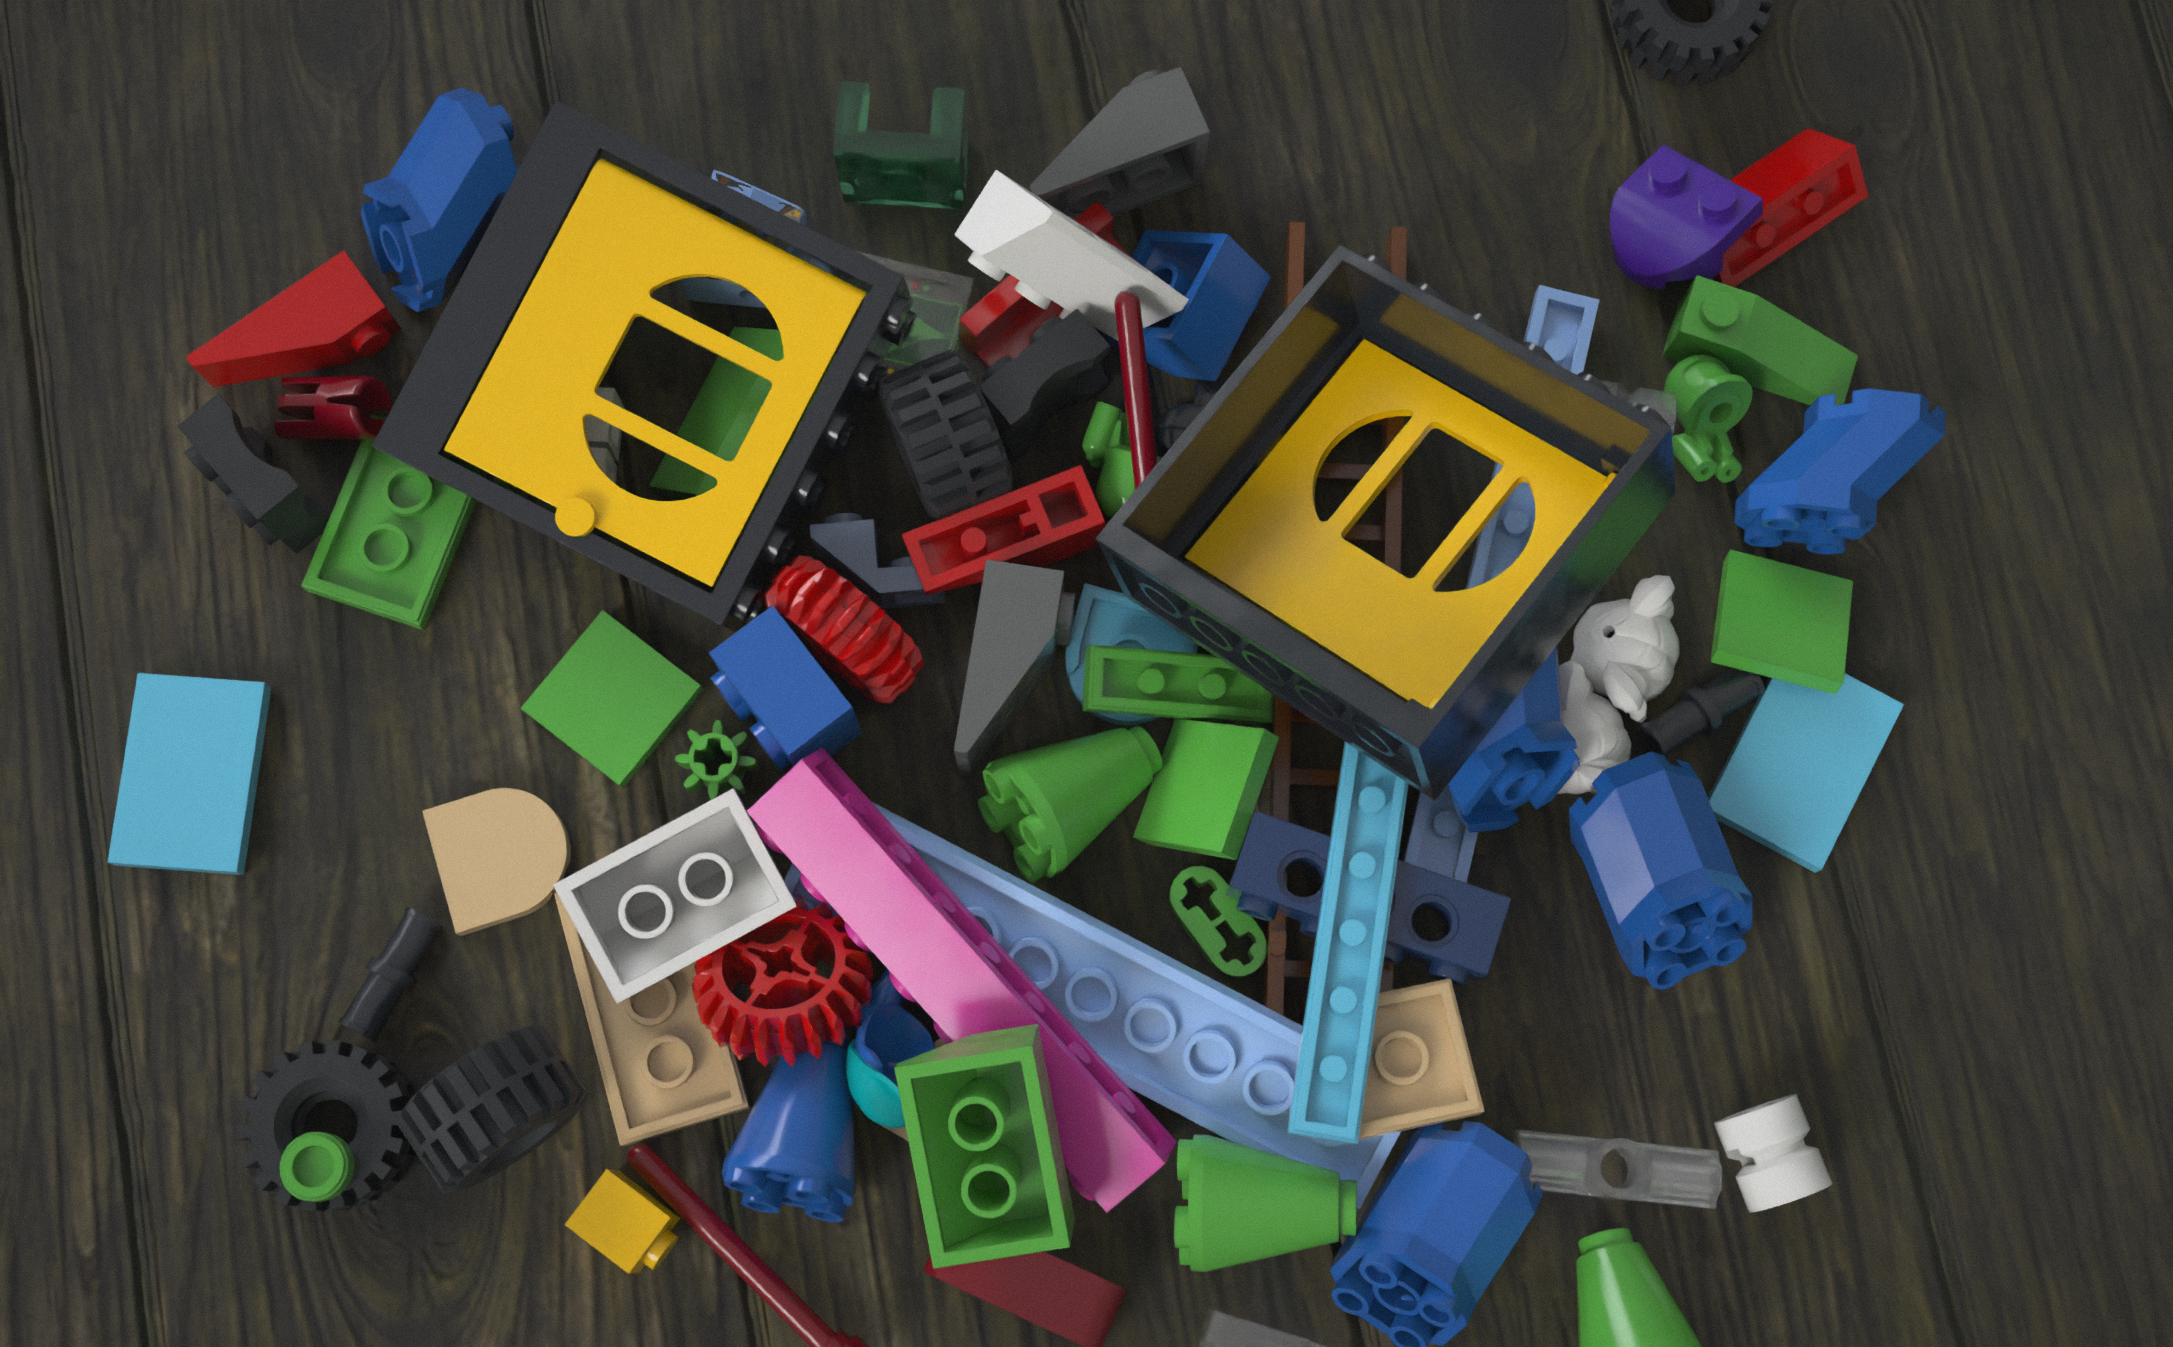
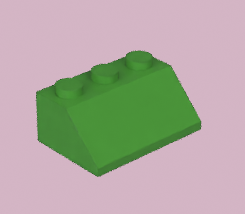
(721, 416)
(986, 1147)

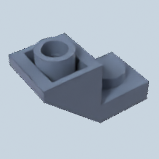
(853, 550)

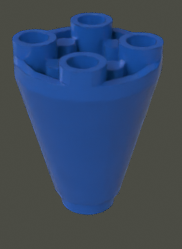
(799, 1139)

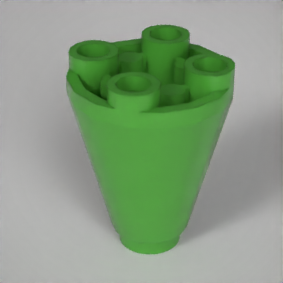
(1065, 794)
(1255, 1204)
(1624, 1296)

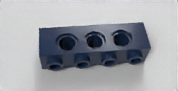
(1469, 913)

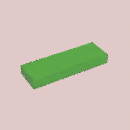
(1171, 686)

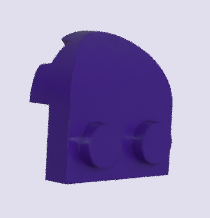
(1677, 220)

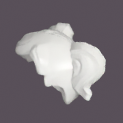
(1642, 652)
(1594, 726)

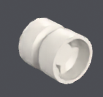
(1773, 1153)

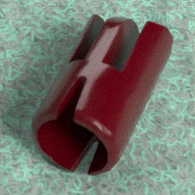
(332, 407)

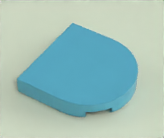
(1114, 620)

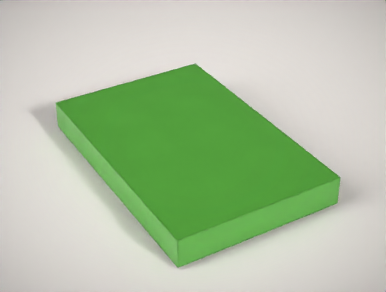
(390, 538)

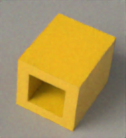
(625, 1223)

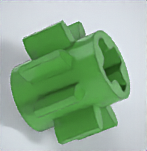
(705, 749)

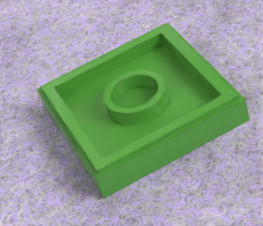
(1782, 621)
(612, 699)
(1206, 788)

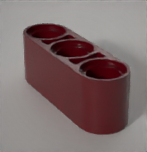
(1043, 1292)

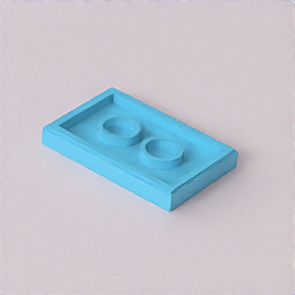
(1802, 766)
(190, 774)

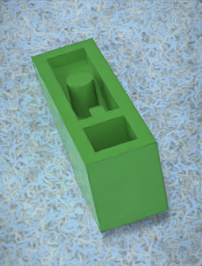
(1759, 343)

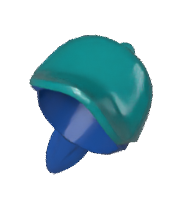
(883, 1040)

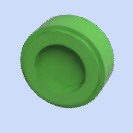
(317, 1166)

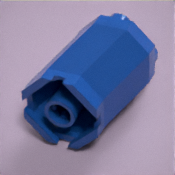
(440, 196)
(1838, 470)
(1520, 758)
(1661, 870)
(1436, 1233)

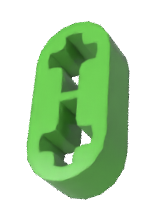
(1205, 933)

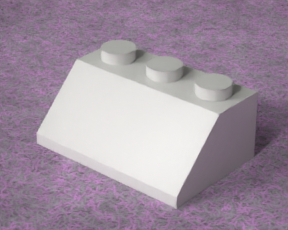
(1058, 258)
(675, 895)

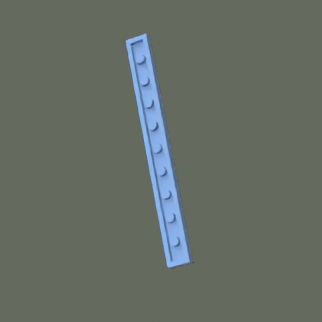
(1563, 328)

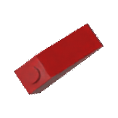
(309, 326)
(1020, 527)

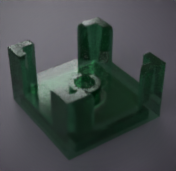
(902, 165)

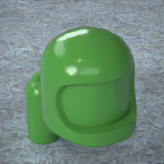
(1707, 407)
(1109, 448)

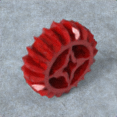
(844, 629)
(789, 1001)

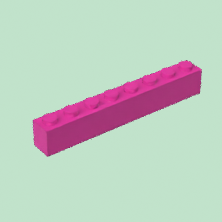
(954, 966)

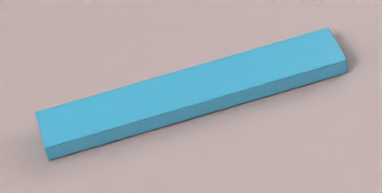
(1348, 951)

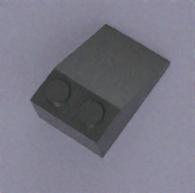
(1133, 151)
(1012, 650)

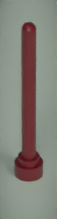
(1135, 384)
(736, 1251)

